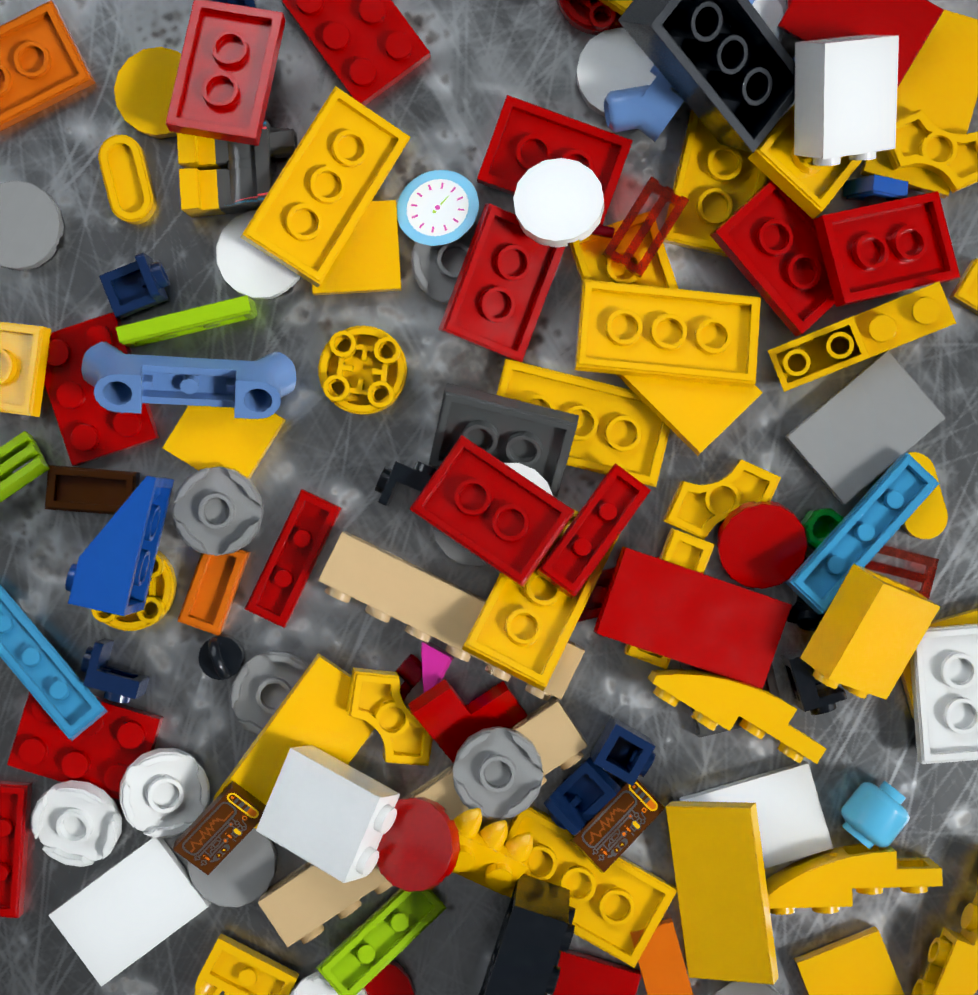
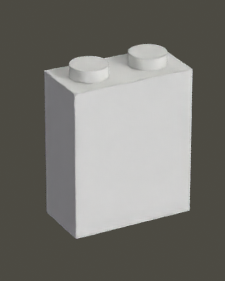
(845, 97)
(328, 813)

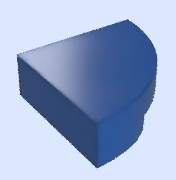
(876, 185)

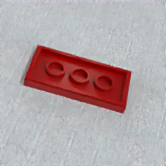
(692, 617)

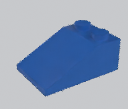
(120, 560)

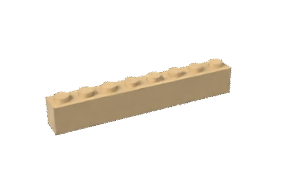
(311, 897)

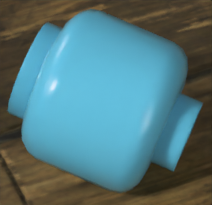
(875, 814)

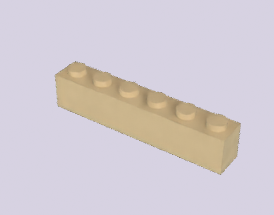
(422, 602)

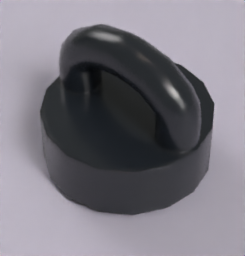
(221, 657)

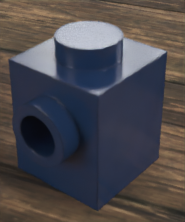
(623, 751)

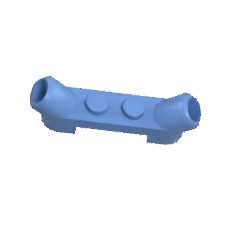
(643, 107)
(130, 380)

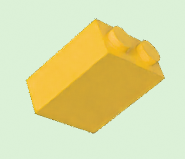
(868, 634)

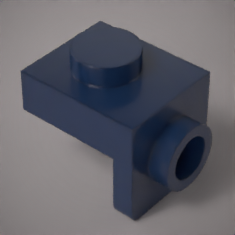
(135, 286)
(117, 683)
(581, 796)

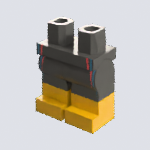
(229, 175)

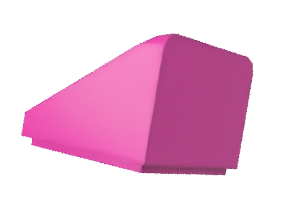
(434, 664)

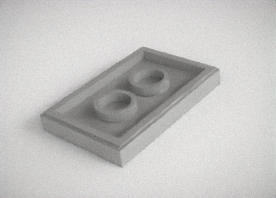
(865, 427)

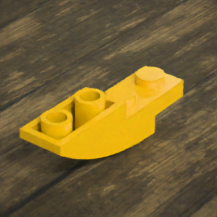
(862, 336)
(721, 702)
(828, 877)
(953, 959)

